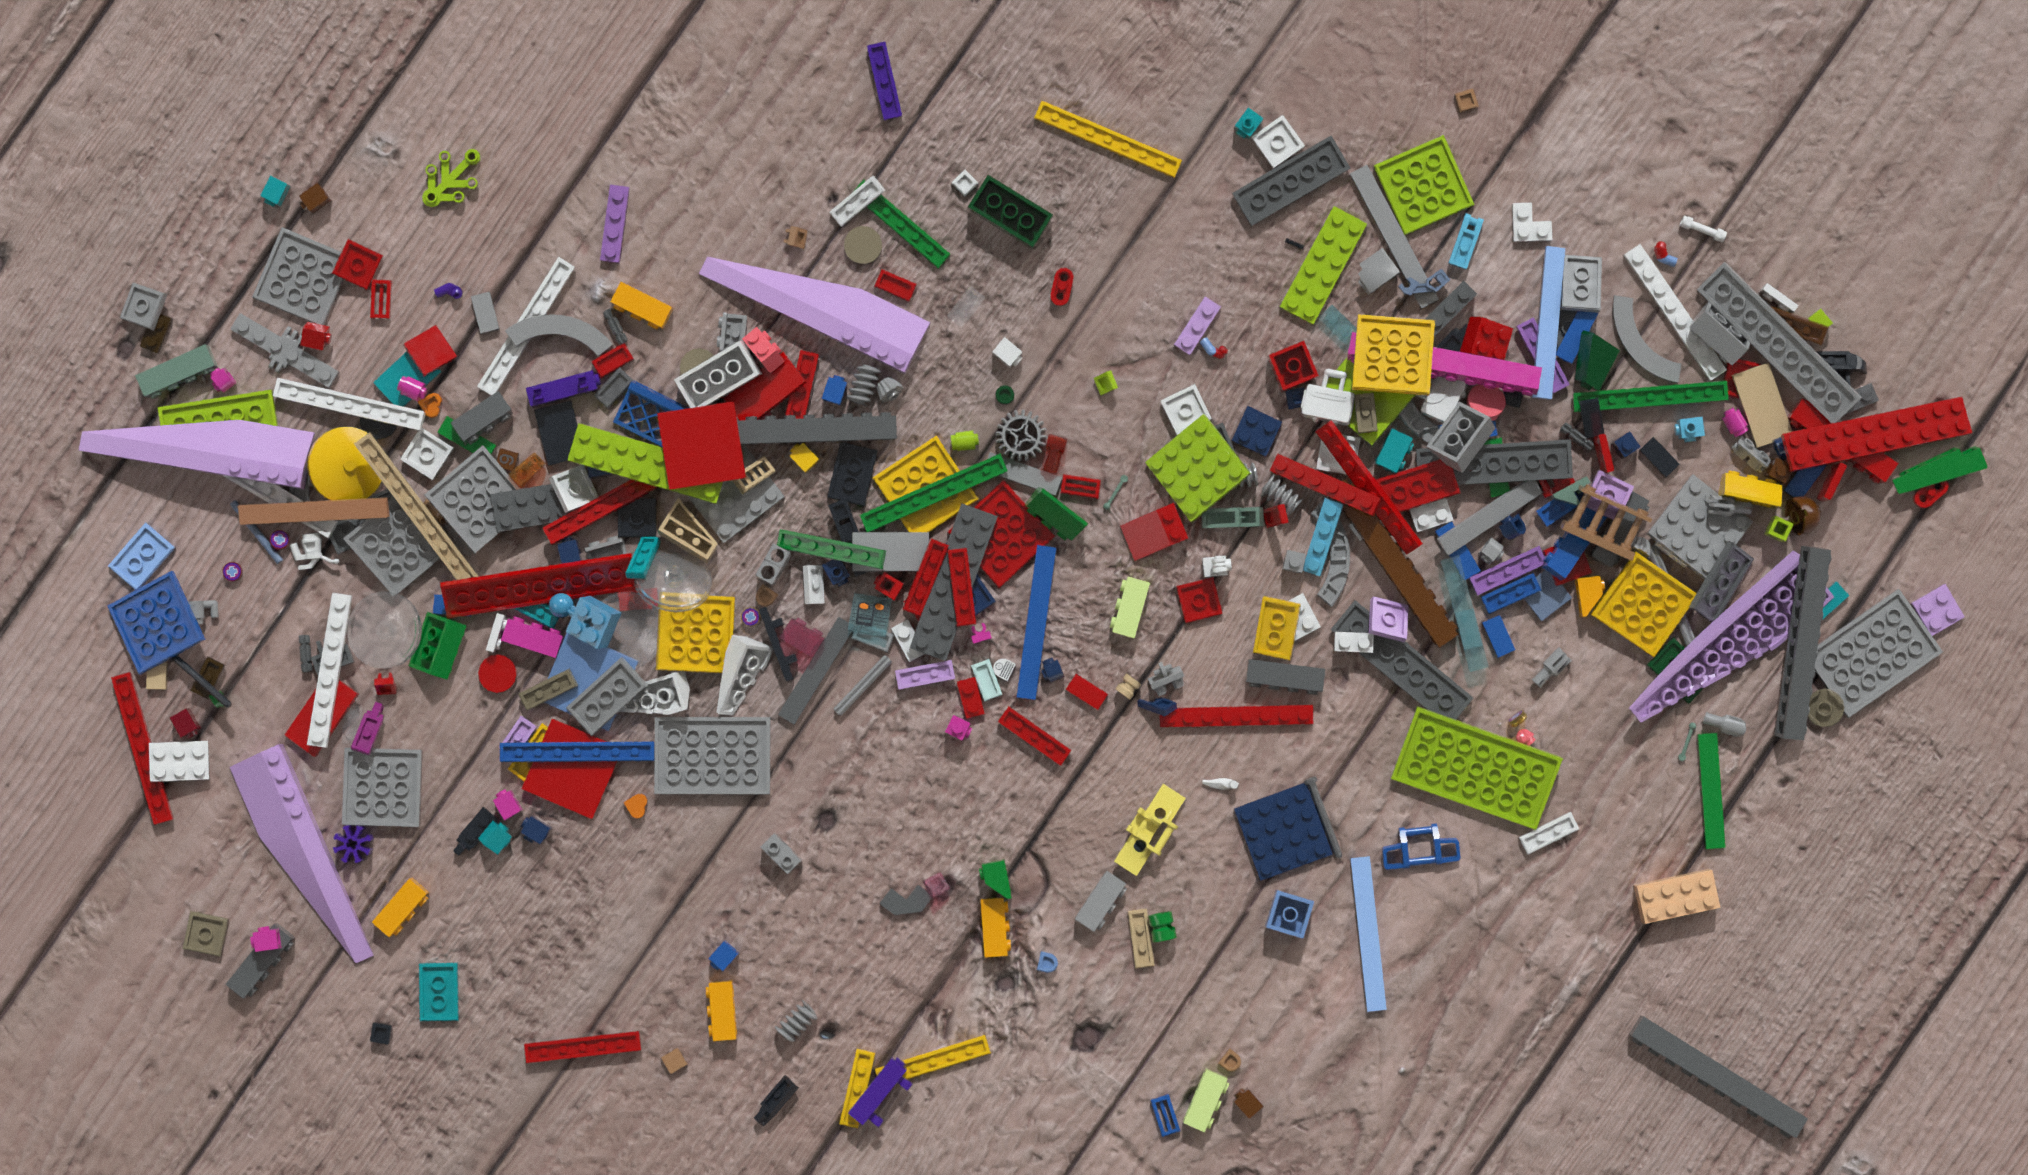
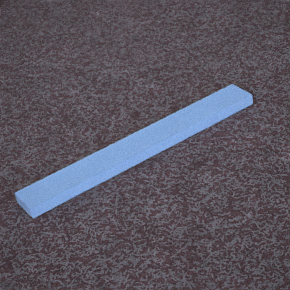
(1549, 319)
(1368, 933)

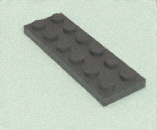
(1291, 180)

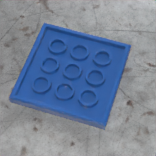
(156, 622)

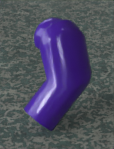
(450, 289)

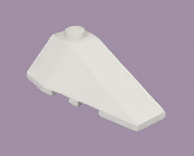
(741, 665)
(662, 696)

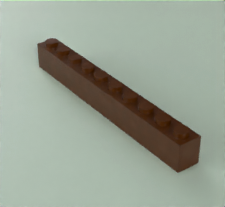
(1402, 575)

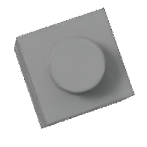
(1294, 561)

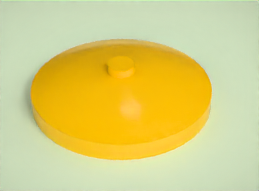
(339, 468)

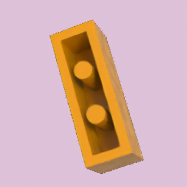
(641, 306)
(401, 908)
(995, 927)
(721, 1010)

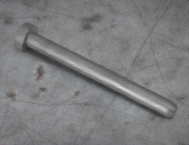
(1323, 815)

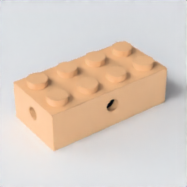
(1676, 896)

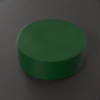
(1004, 395)

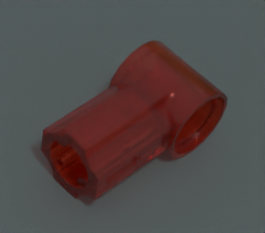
(1054, 450)

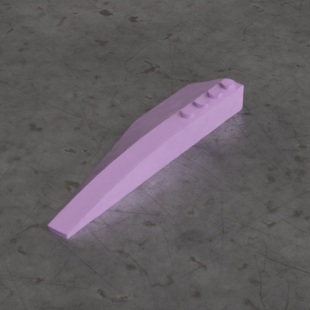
(829, 308)
(217, 447)
(1741, 633)
(296, 842)

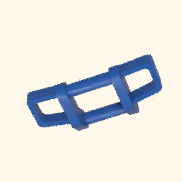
(1406, 862)

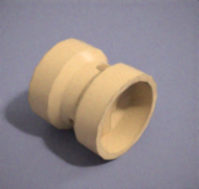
(1128, 686)

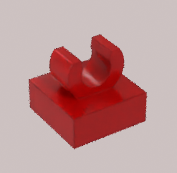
(385, 685)

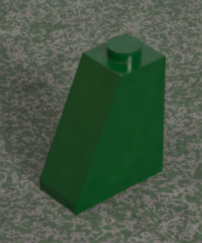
(1594, 360)

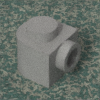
(1491, 551)

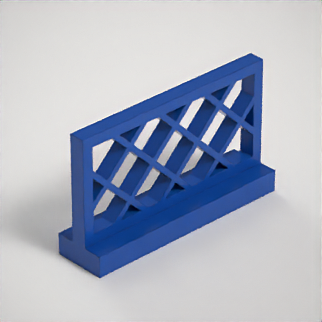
(651, 396)

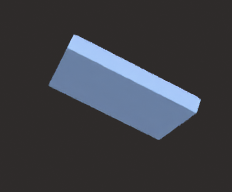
(141, 556)

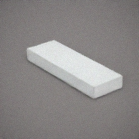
(857, 201)
(1549, 833)

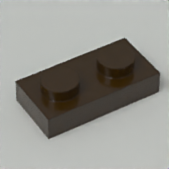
(154, 338)
(211, 672)

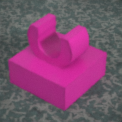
(980, 636)

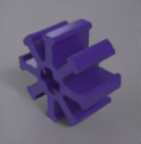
(355, 837)

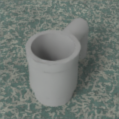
(198, 609)

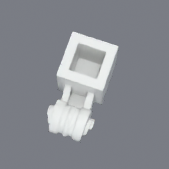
(1216, 566)

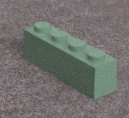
(176, 371)

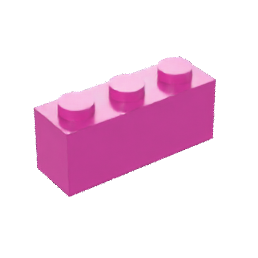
(532, 637)

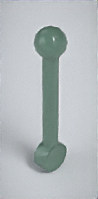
(1123, 479)
(1682, 756)

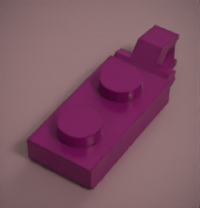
(368, 730)

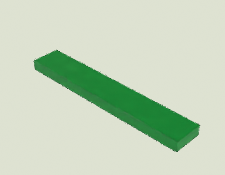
(908, 230)
(831, 549)
(1711, 791)

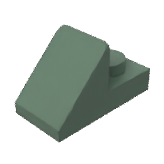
(1567, 494)

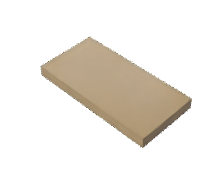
(1761, 404)

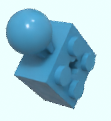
(590, 619)

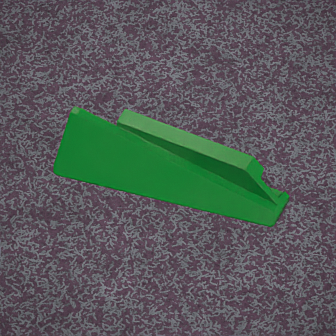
(1940, 468)

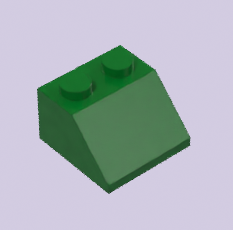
(996, 877)

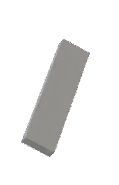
(1030, 476)

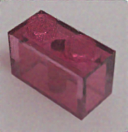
(802, 637)

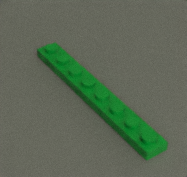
(1655, 395)
(933, 493)

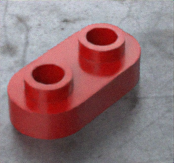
(1062, 287)
(1930, 494)

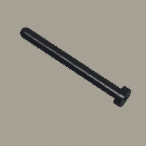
(200, 680)

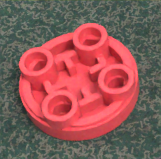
(1487, 401)

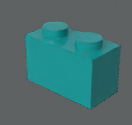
(1393, 451)

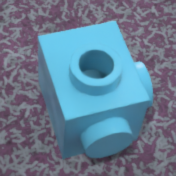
(1689, 428)

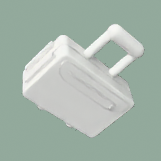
(1442, 398)
(1328, 403)

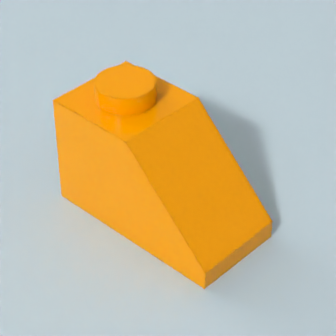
(1588, 593)

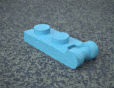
(1465, 242)

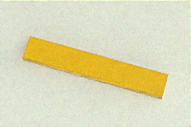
(944, 1057)

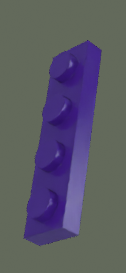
(884, 81)

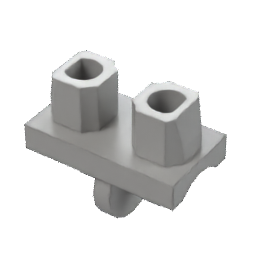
(1165, 675)

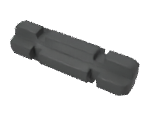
(615, 326)
(1576, 437)
(305, 653)

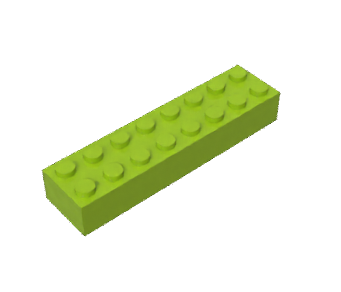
(630, 460)

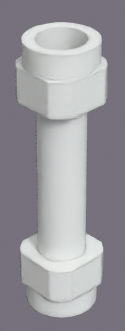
(1687, 223)

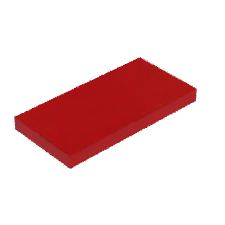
(766, 390)
(1420, 485)
(299, 729)

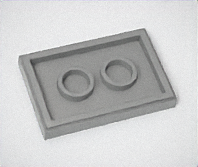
(1581, 283)

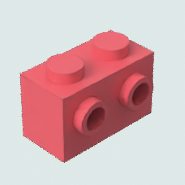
(763, 349)

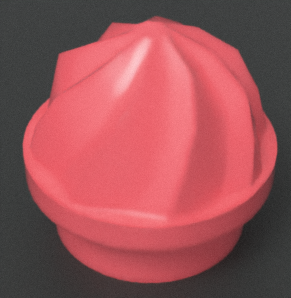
(1525, 736)

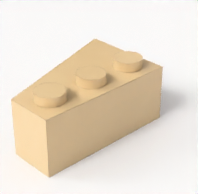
(686, 532)

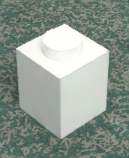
(1008, 353)

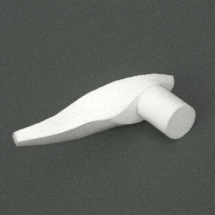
(1221, 783)

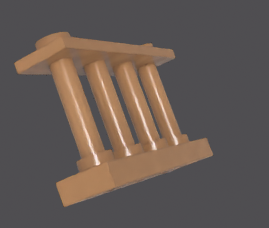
(1607, 540)

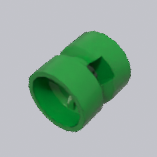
(1162, 926)

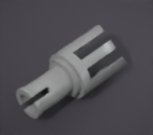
(1730, 507)
(1552, 666)
(1727, 724)

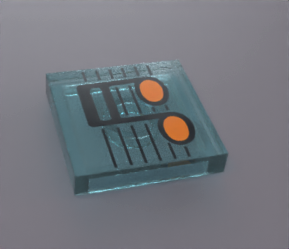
(869, 615)

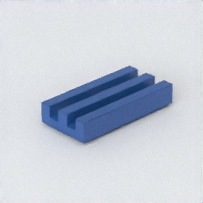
(1160, 1099)

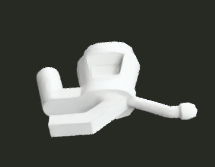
(312, 548)

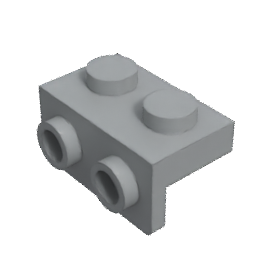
(732, 330)
(610, 548)

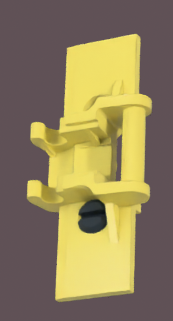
(1143, 827)

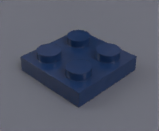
(1256, 431)

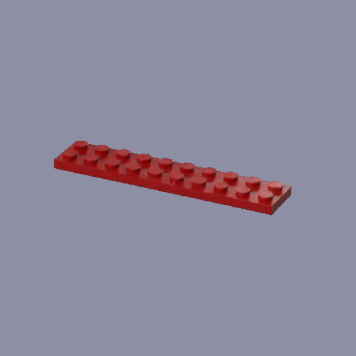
(1876, 434)
(536, 585)

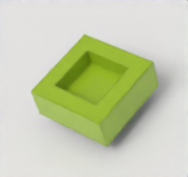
(1105, 382)

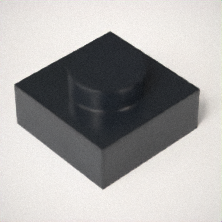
(381, 1033)

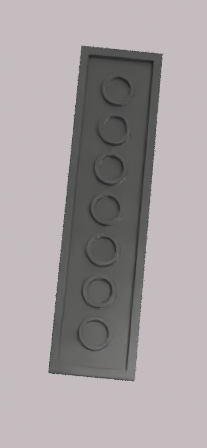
(1513, 462)
(938, 620)
(1407, 667)

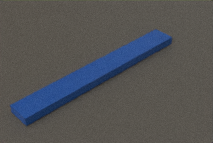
(1036, 622)
(577, 751)

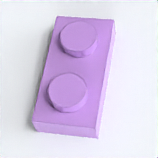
(521, 731)

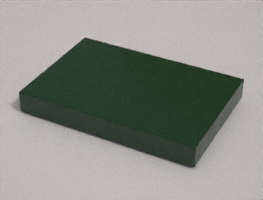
(1665, 657)

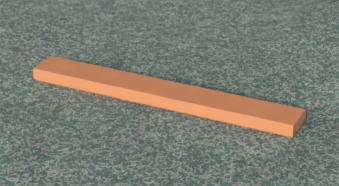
(313, 511)

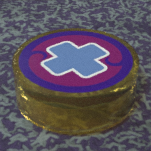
(750, 616)
(1517, 719)

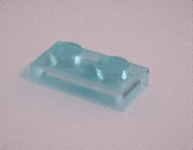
(1338, 324)

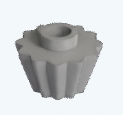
(889, 389)
(1641, 546)

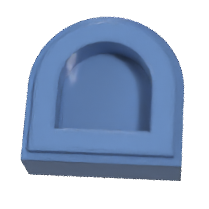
(1047, 962)

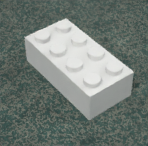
(718, 376)

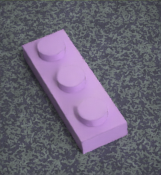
(1197, 325)
(925, 674)

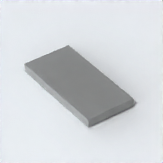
(902, 549)
(606, 696)

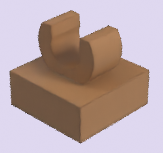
(797, 237)

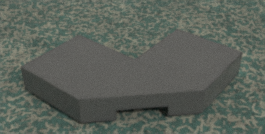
(899, 905)

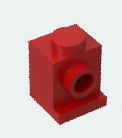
(895, 588)

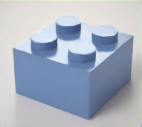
(1289, 914)

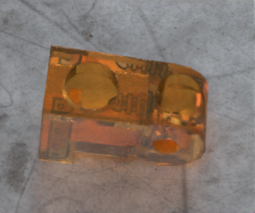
(527, 470)

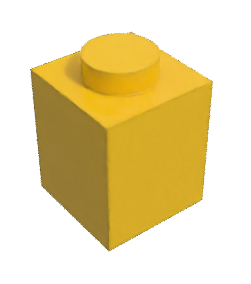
(803, 457)

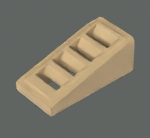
(744, 489)

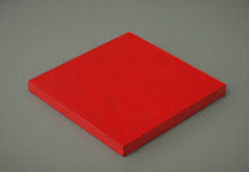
(701, 445)
(1013, 535)
(570, 784)

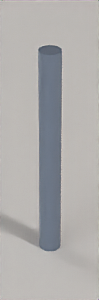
(260, 537)

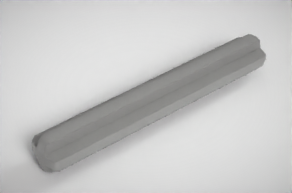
(862, 685)

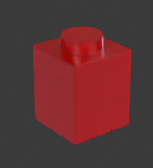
(315, 336)

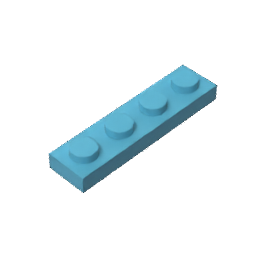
(1322, 536)

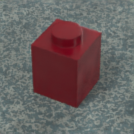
(185, 723)

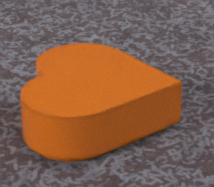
(431, 404)
(636, 805)

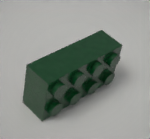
(1010, 212)

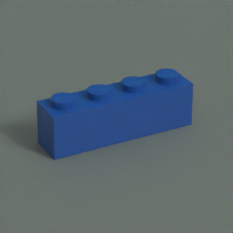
(1569, 548)

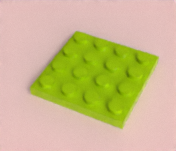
(1198, 468)

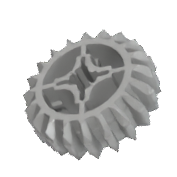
(1027, 420)

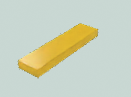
(857, 1084)

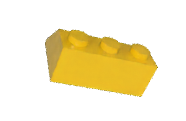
(1750, 489)

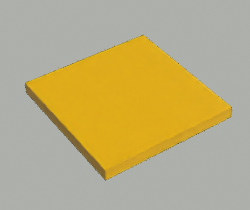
(1393, 355)
(917, 470)
(1644, 604)
(695, 637)

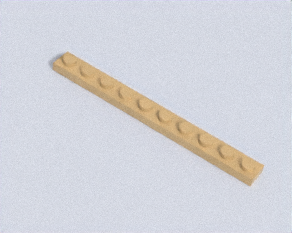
(414, 507)

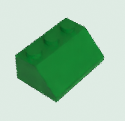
(1055, 514)
(438, 645)

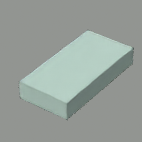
(986, 680)

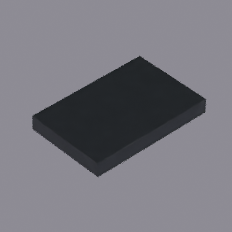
(557, 430)
(852, 473)

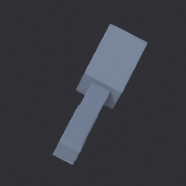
(1415, 287)

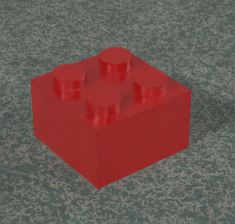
(1486, 338)
(1292, 366)

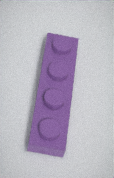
(614, 224)
(1528, 333)
(1507, 570)

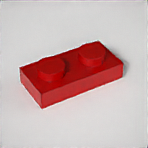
(970, 697)

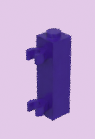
(563, 388)
(878, 1090)

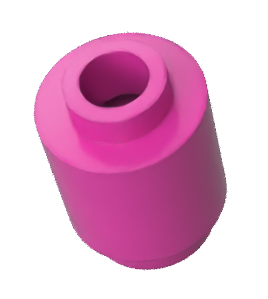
(412, 388)
(1735, 422)

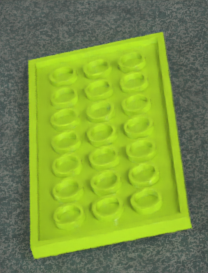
(1476, 768)

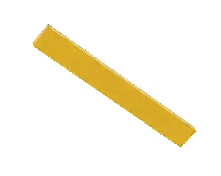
(1107, 139)

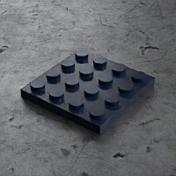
(1283, 831)

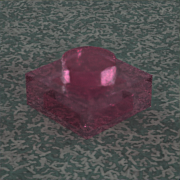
(936, 885)

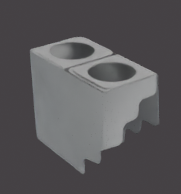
(1376, 271)
(776, 565)

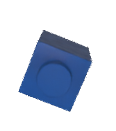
(834, 390)
(723, 956)

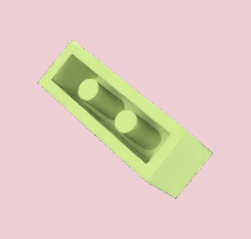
(1129, 607)
(1206, 1100)

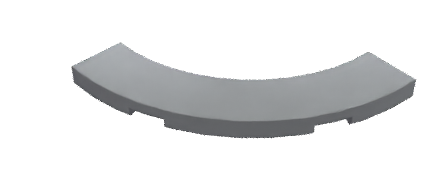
(559, 325)
(1635, 345)
(1418, 423)
(1338, 563)

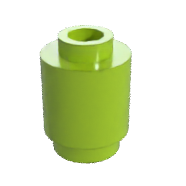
(964, 440)

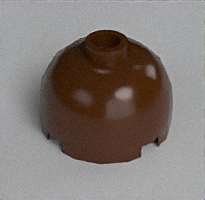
(1803, 514)

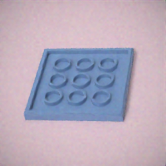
(586, 666)

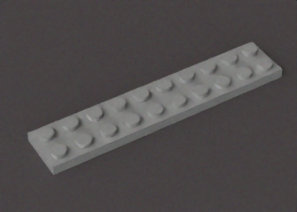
(1779, 343)

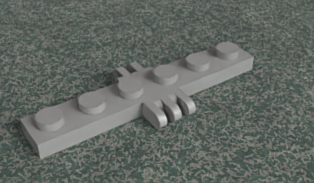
(284, 350)

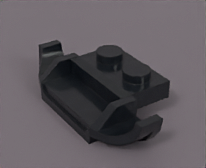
(1844, 363)

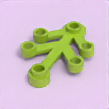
(449, 180)

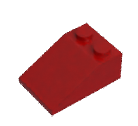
(1154, 531)

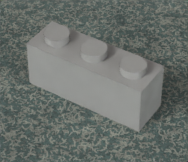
(1101, 901)

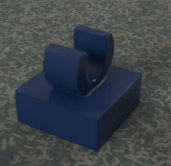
(1294, 398)

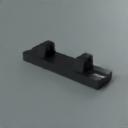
(842, 514)
(782, 659)

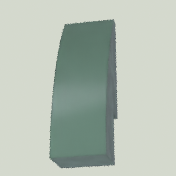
(1233, 517)

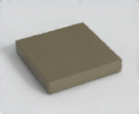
(205, 933)

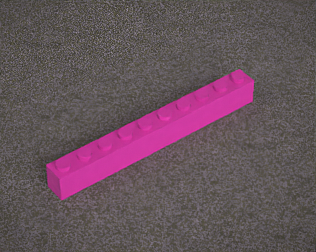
(1478, 370)

